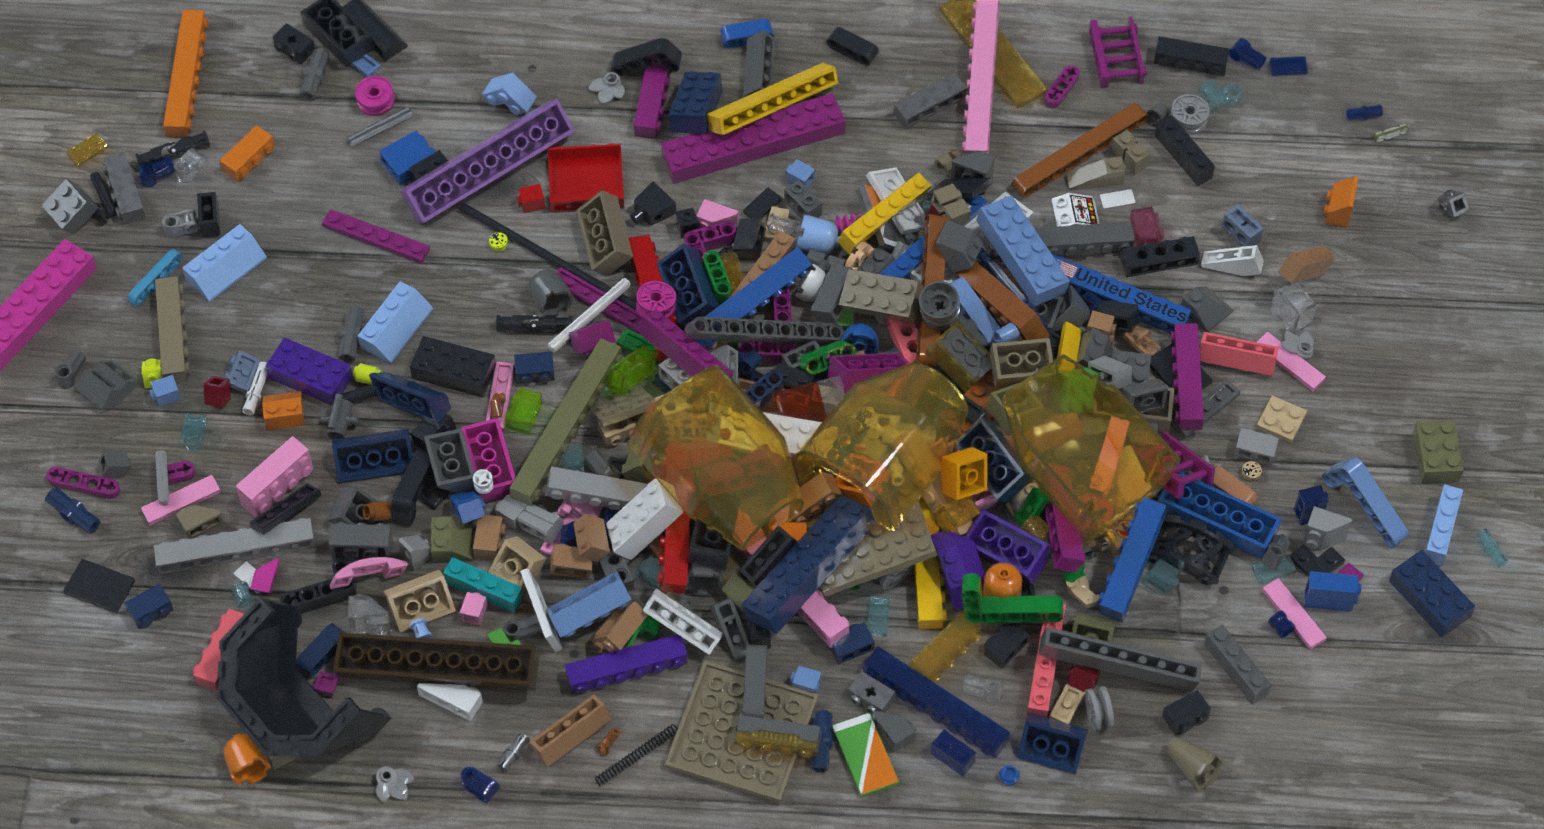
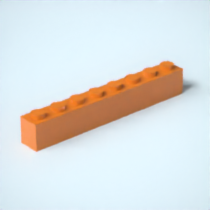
(185, 73)

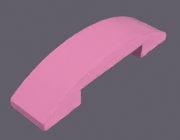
(388, 566)

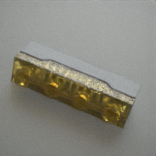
(778, 736)

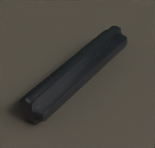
(103, 194)

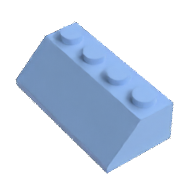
(224, 263)
(394, 323)

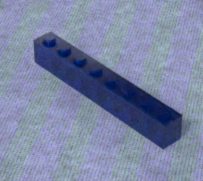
(937, 702)

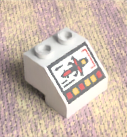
(1075, 210)

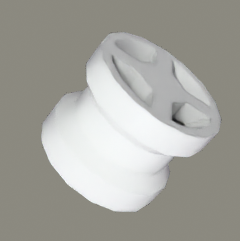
(480, 477)

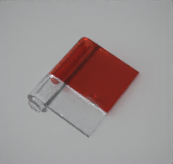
(811, 400)

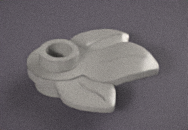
(608, 87)
(1298, 345)
(395, 785)

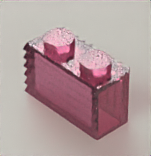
(1145, 225)

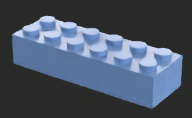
(1022, 250)

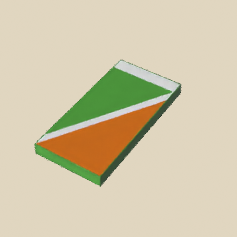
(865, 755)

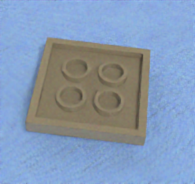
(620, 407)

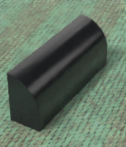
(385, 39)

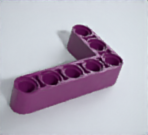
(718, 234)
(773, 350)

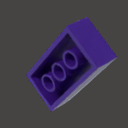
(308, 371)
(1005, 543)

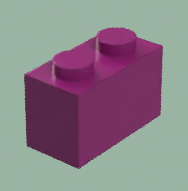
(586, 338)

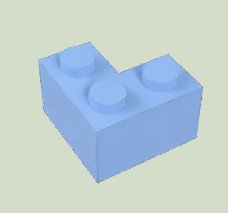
(509, 91)

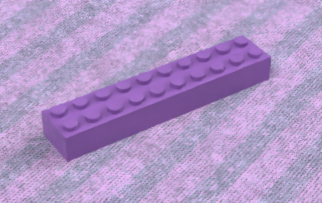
(487, 161)

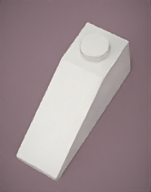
(1237, 261)
(453, 697)

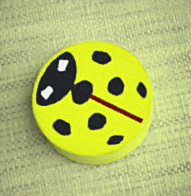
(498, 241)

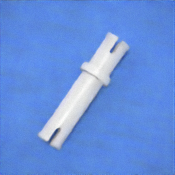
(253, 395)

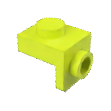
(151, 371)

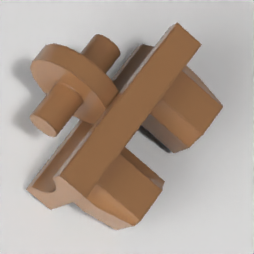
(1141, 341)

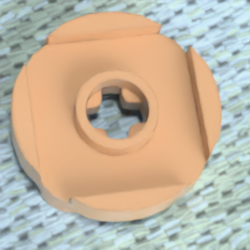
(860, 256)

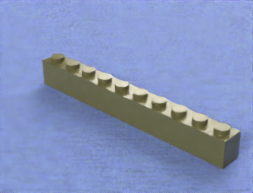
(565, 423)

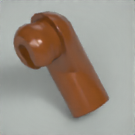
(495, 404)
(607, 741)

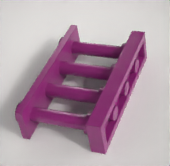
(1103, 60)
(1190, 461)

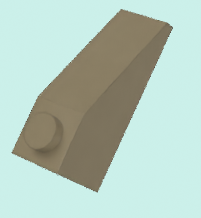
(1097, 174)

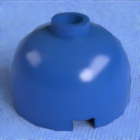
(862, 338)

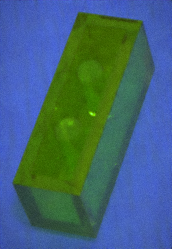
(631, 370)

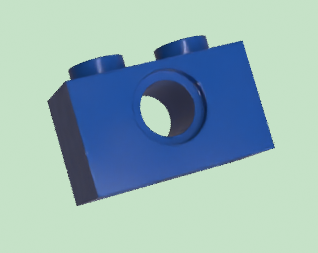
(468, 505)

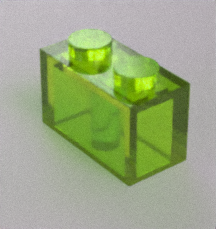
(524, 410)

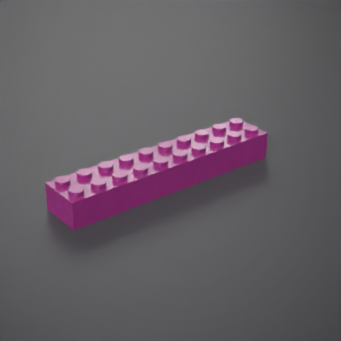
(769, 135)

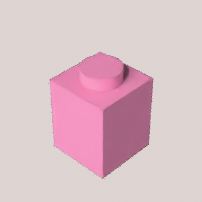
(473, 608)

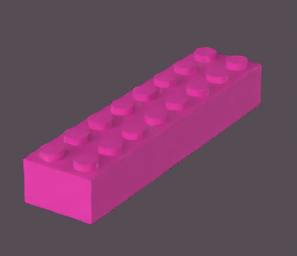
(42, 296)

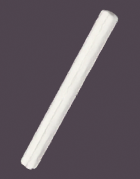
(589, 314)

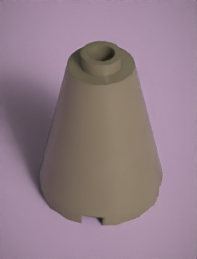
(1195, 762)

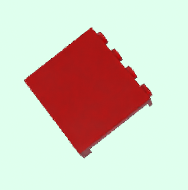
(583, 172)

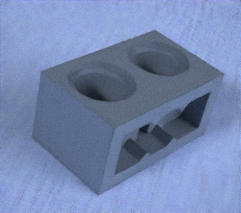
(1242, 227)

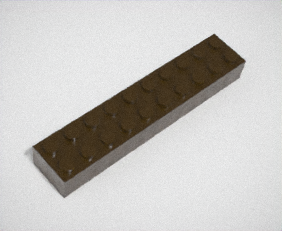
(437, 661)

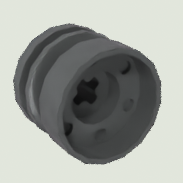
(939, 296)

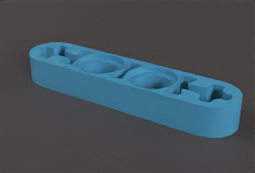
(160, 270)

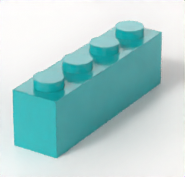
(472, 580)

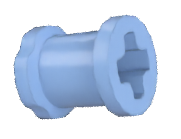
(420, 628)

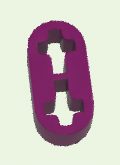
(177, 474)

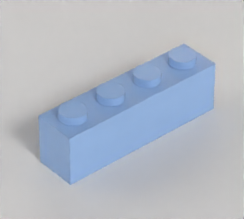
(1443, 524)

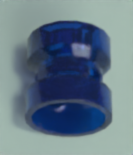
(1281, 624)

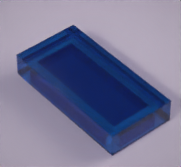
(1288, 66)

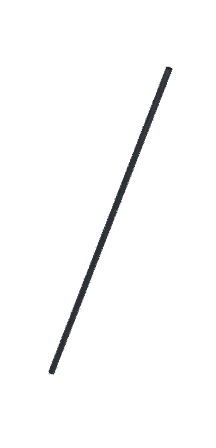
(552, 258)

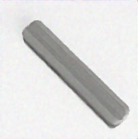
(162, 477)

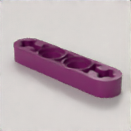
(84, 480)

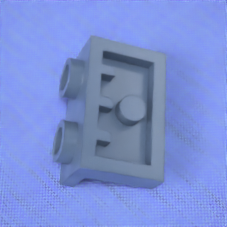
(241, 371)

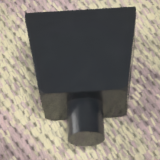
(653, 205)

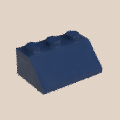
(1052, 743)

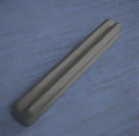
(379, 126)

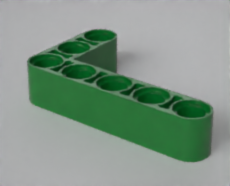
(1009, 609)

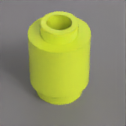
(362, 373)

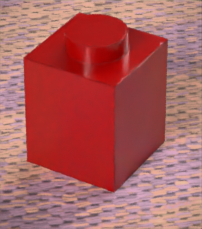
(531, 198)

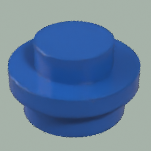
(1009, 775)

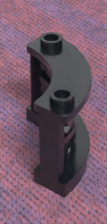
(1216, 543)

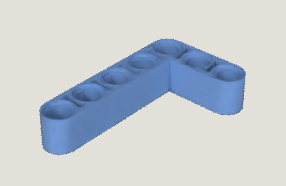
(974, 309)
(1369, 497)

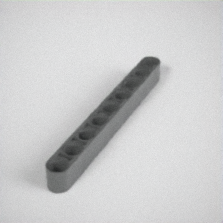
(757, 333)

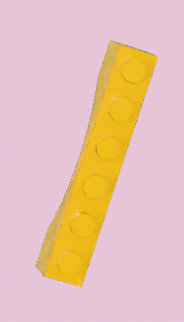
(869, 223)

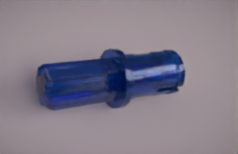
(1364, 112)

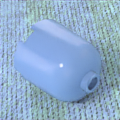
(818, 235)

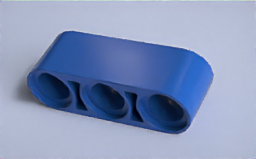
(737, 34)

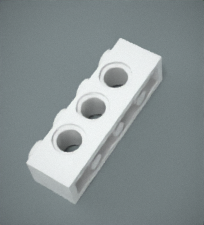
(682, 621)

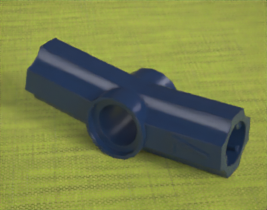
(72, 510)
(821, 762)

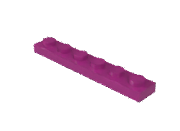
(376, 236)

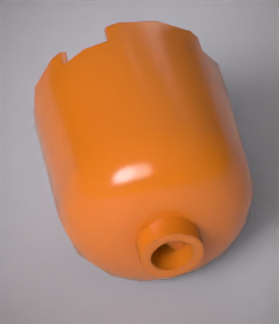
(1002, 581)
(245, 760)

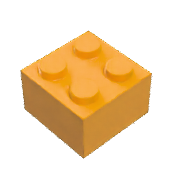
(964, 473)

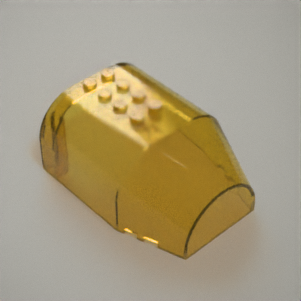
(888, 438)
(1086, 446)
(719, 457)

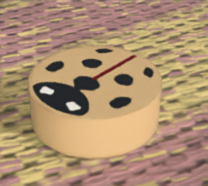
(1251, 471)

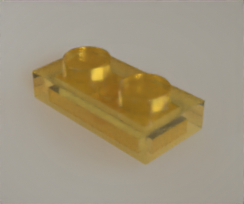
(87, 149)

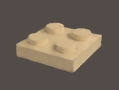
(1281, 419)

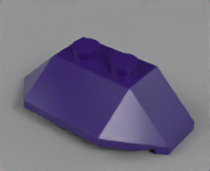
(955, 559)

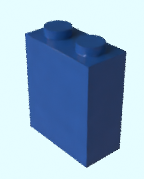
(404, 154)
(1331, 591)

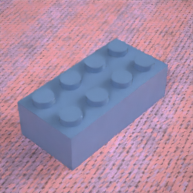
(589, 604)

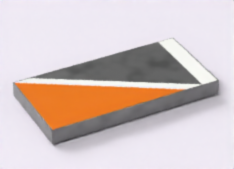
(888, 234)

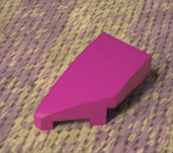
(264, 577)

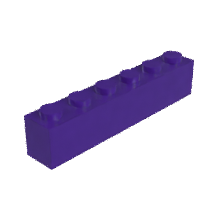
(626, 664)

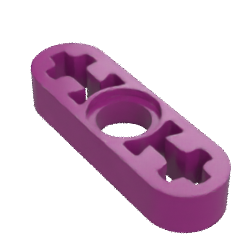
(1062, 79)

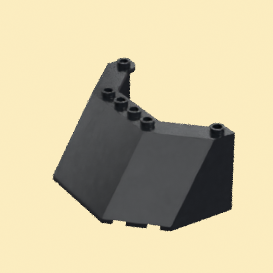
(273, 698)

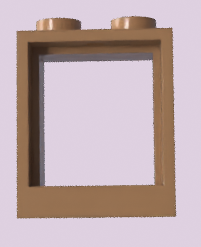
(618, 628)

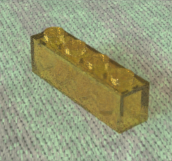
(946, 647)

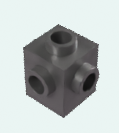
(1452, 203)

